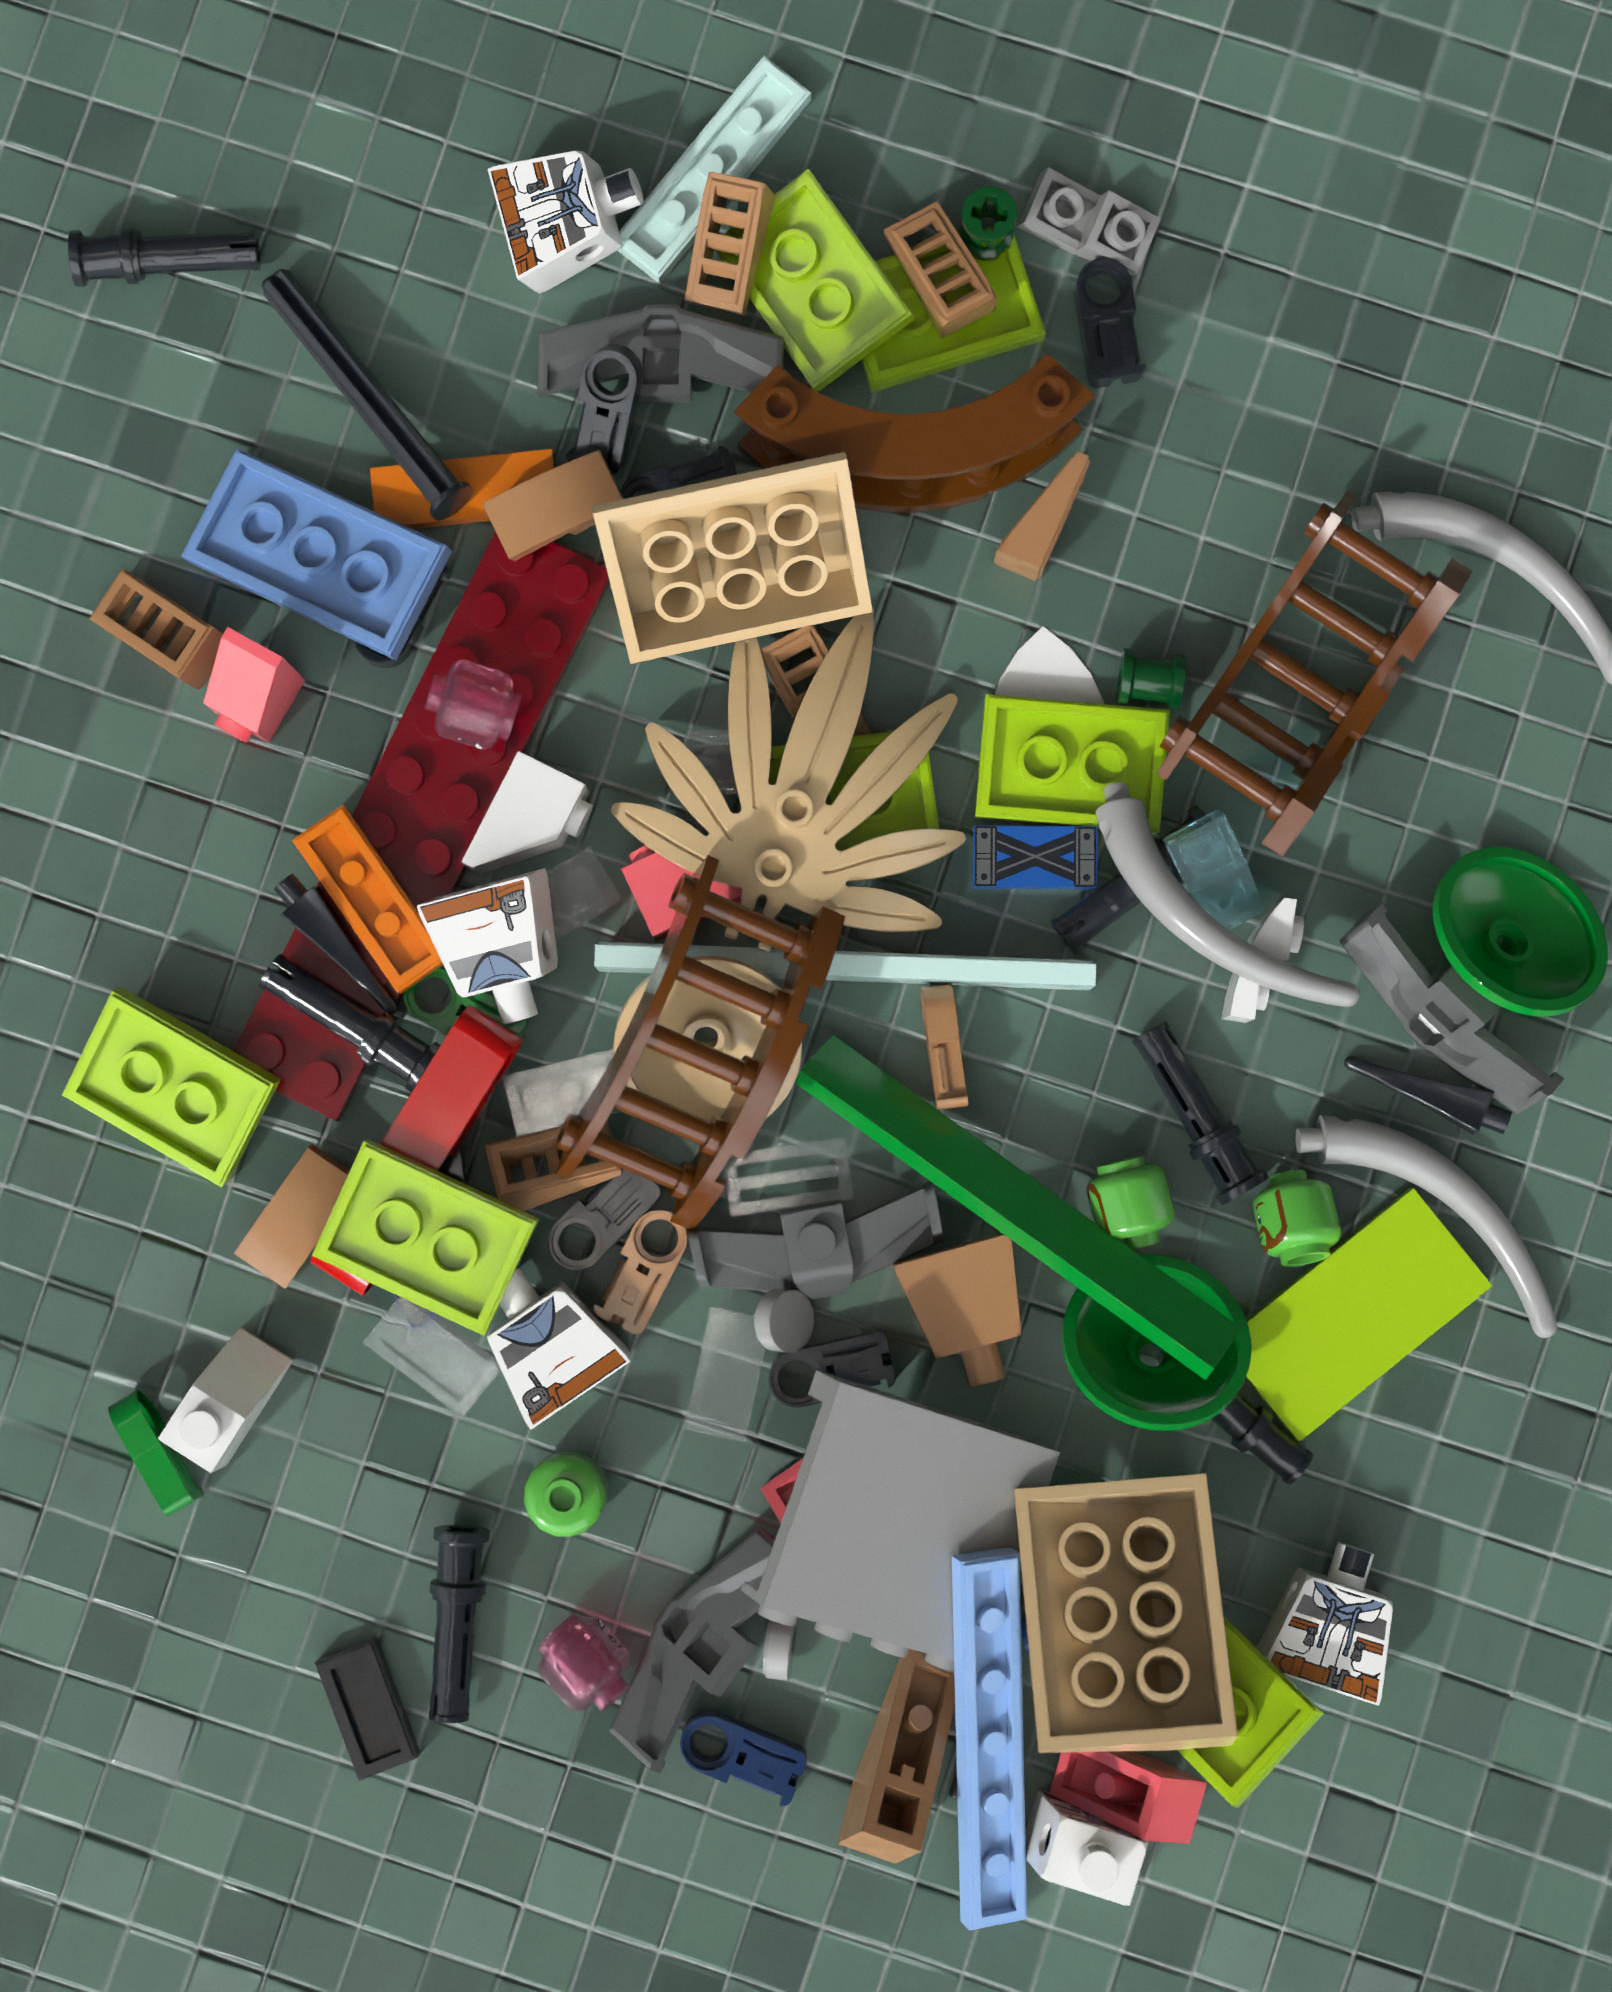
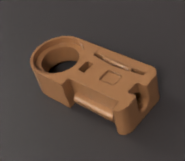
(943, 1046)
(641, 1278)

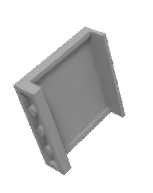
(882, 1512)

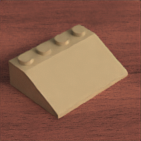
(734, 557)
(1124, 1616)

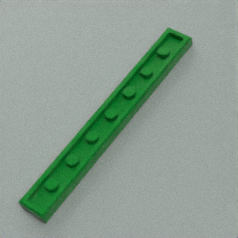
(1018, 1206)

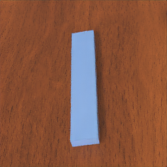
(989, 1737)

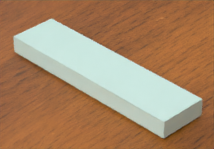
(728, 145)

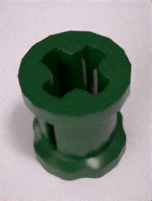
(1004, 215)
(1151, 679)

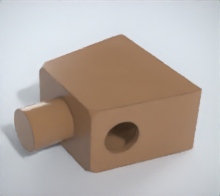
(966, 1302)

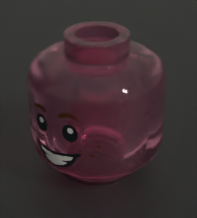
(473, 704)
(584, 1664)

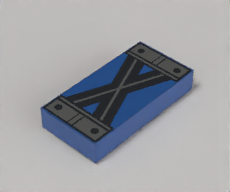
(1034, 857)

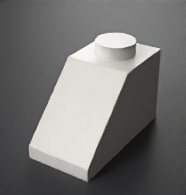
(528, 816)
(226, 1401)

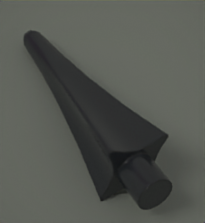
(317, 921)
(1457, 1103)

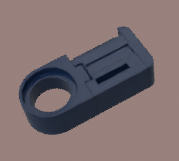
(749, 1757)

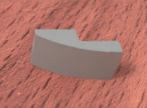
(1088, 222)

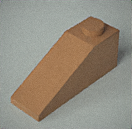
(901, 1763)

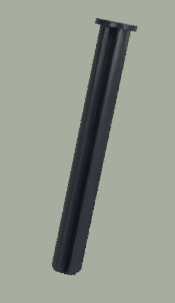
(366, 395)

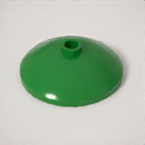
(1520, 931)
(1165, 1397)

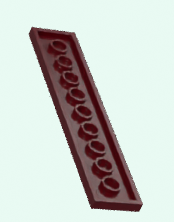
(435, 792)

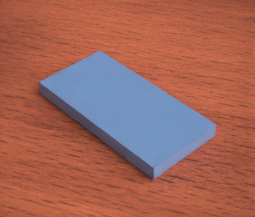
(316, 554)

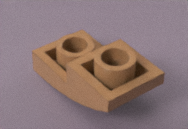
(552, 504)
(294, 1217)

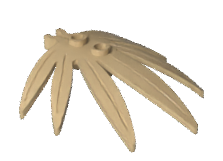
(785, 831)

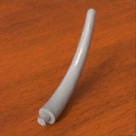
(1461, 524)
(1149, 877)
(1394, 1152)

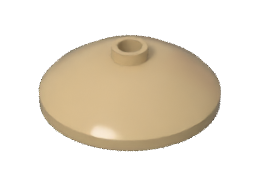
(685, 1013)

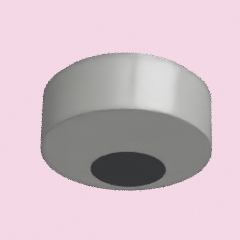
(779, 1650)

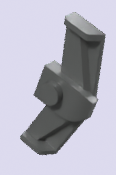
(671, 348)
(1444, 1014)
(818, 1247)
(692, 1644)

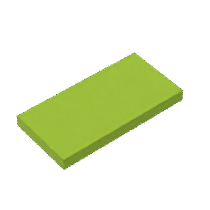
(1358, 1313)

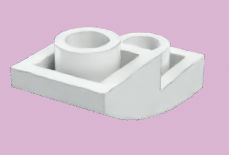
(1276, 935)

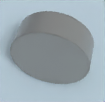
(784, 1320)

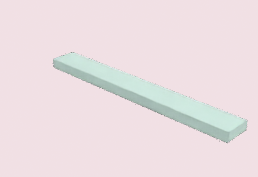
(876, 966)

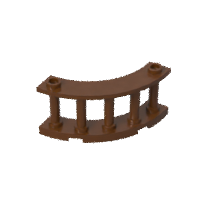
(923, 457)
(1349, 710)
(753, 1078)

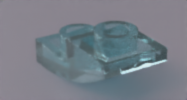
(1215, 869)

